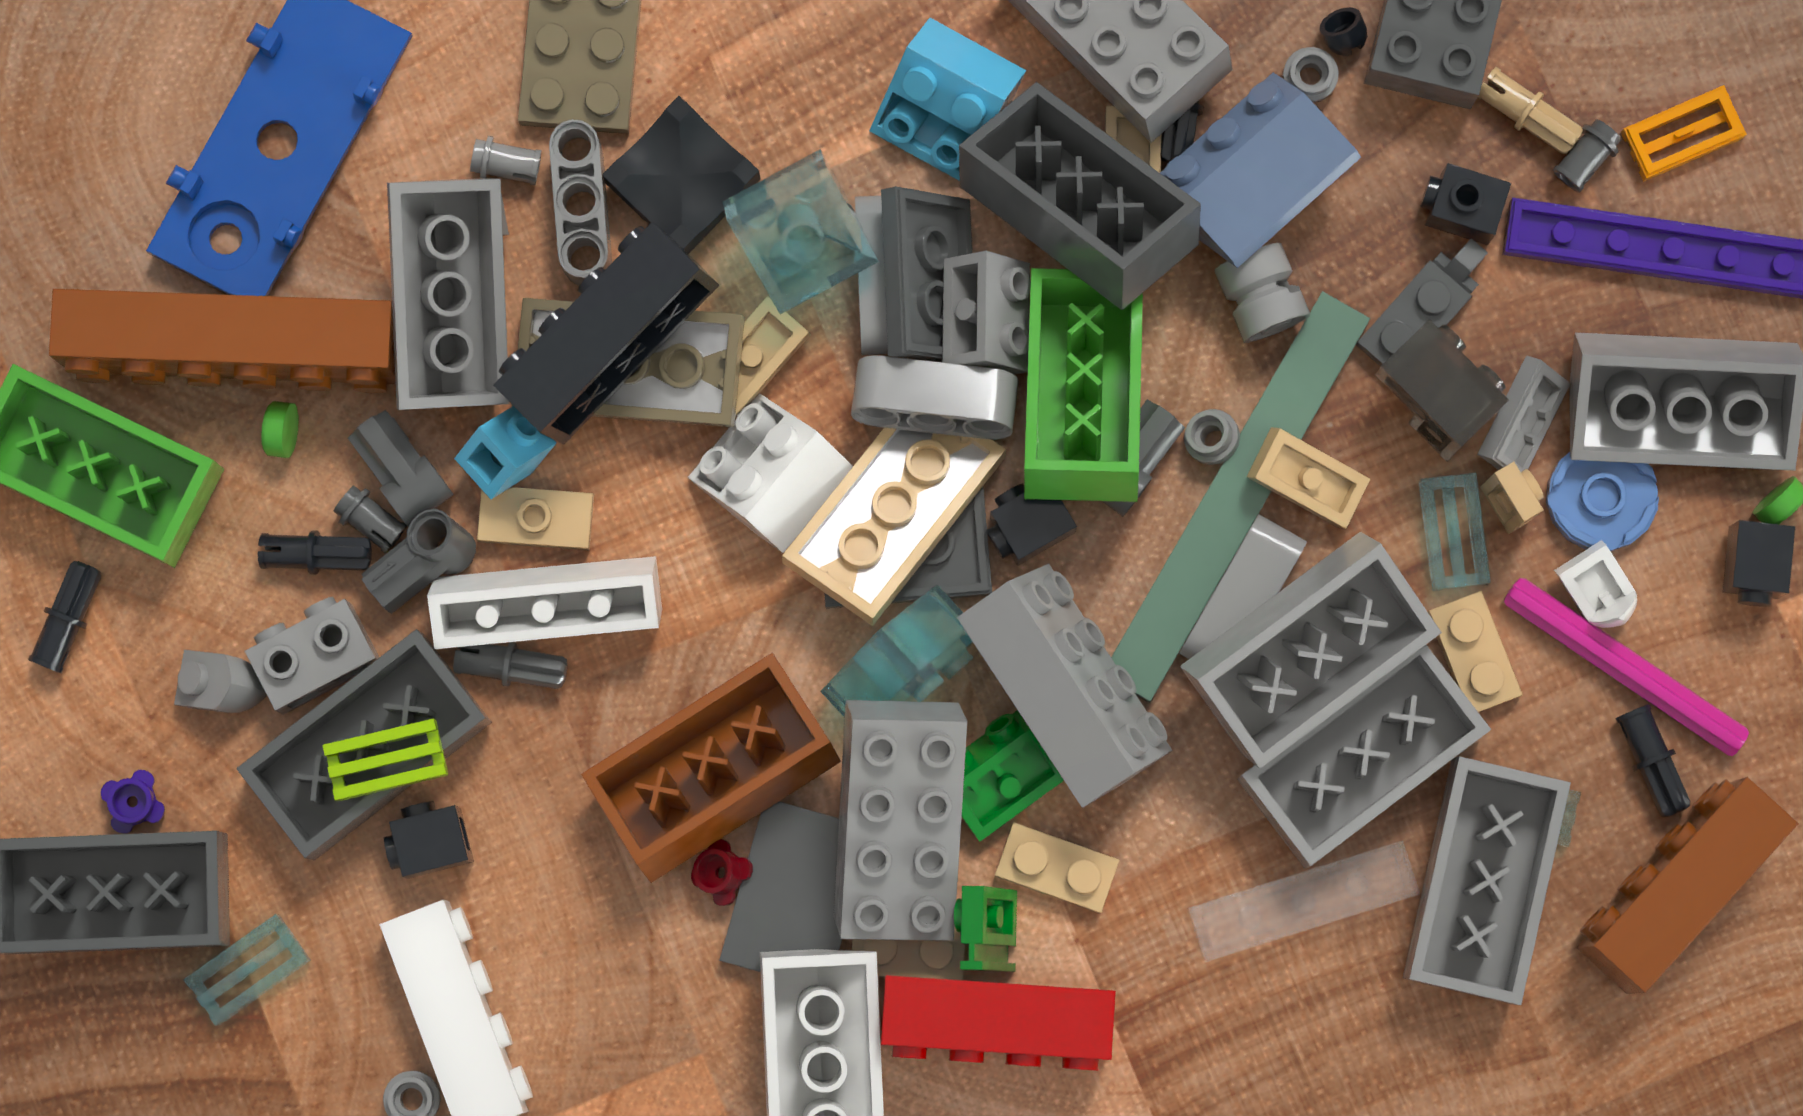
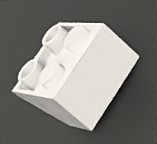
(771, 472)

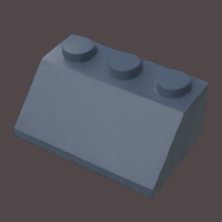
(1260, 167)

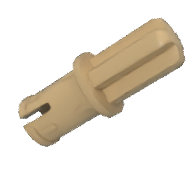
(1531, 112)

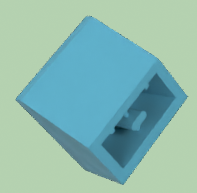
(943, 95)

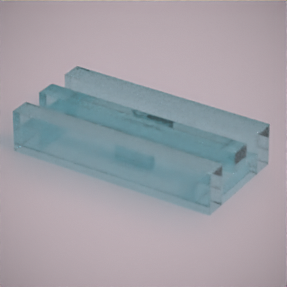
(1459, 578)
(207, 997)

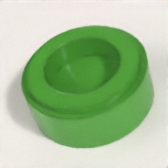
(280, 429)
(1780, 502)

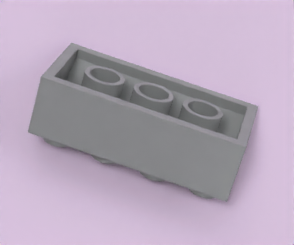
(447, 292)
(1685, 401)

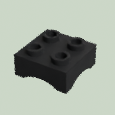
(681, 175)

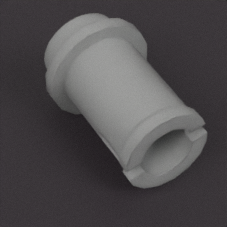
(505, 161)

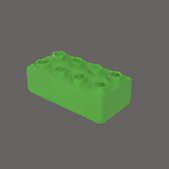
(1081, 392)
(101, 467)

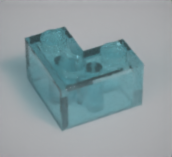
(906, 655)

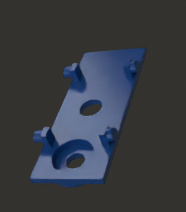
(321, 77)

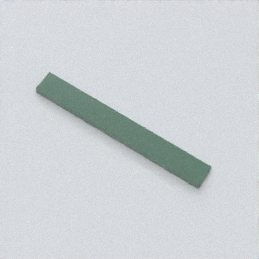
(1233, 498)

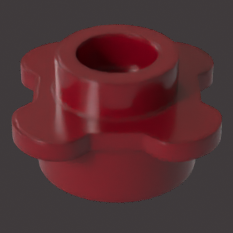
(706, 872)

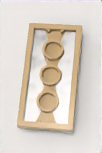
(890, 515)

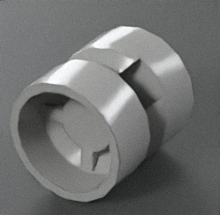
(1263, 293)

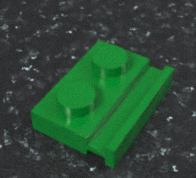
(988, 925)

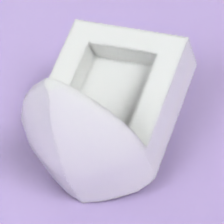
(1599, 587)

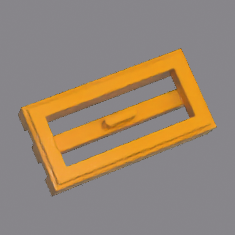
(1640, 152)

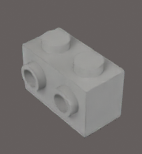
(986, 311)
(311, 655)

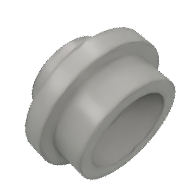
(1319, 60)
(1201, 426)
(411, 1079)

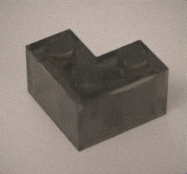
(1443, 388)

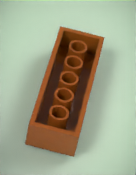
(223, 338)

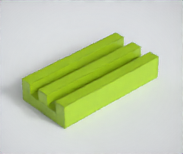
(338, 771)

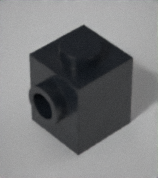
(1465, 203)
(1027, 525)
(1758, 562)
(428, 840)

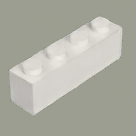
(545, 602)
(454, 1014)

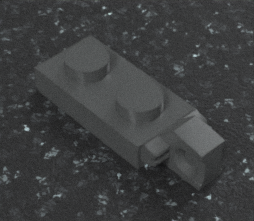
(1433, 294)

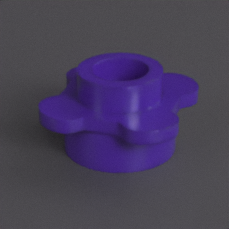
(117, 796)

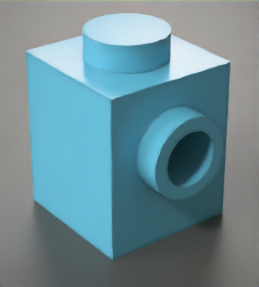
(503, 452)

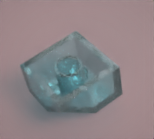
(799, 231)

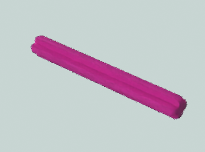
(1626, 667)

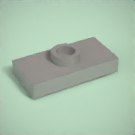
(1525, 417)

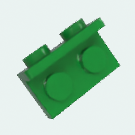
(1004, 774)

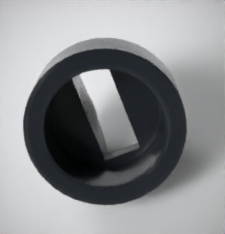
(1344, 31)

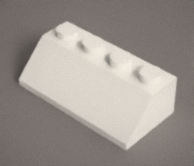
(821, 1033)

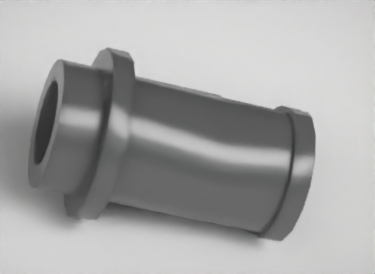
(1588, 155)
(369, 518)

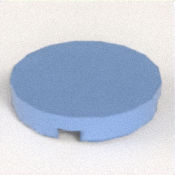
(1602, 501)

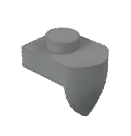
(217, 683)

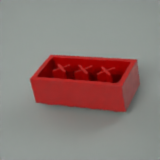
(999, 1019)

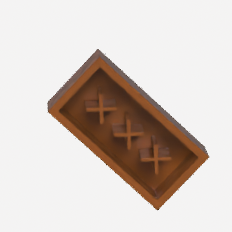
(711, 768)
(1687, 884)

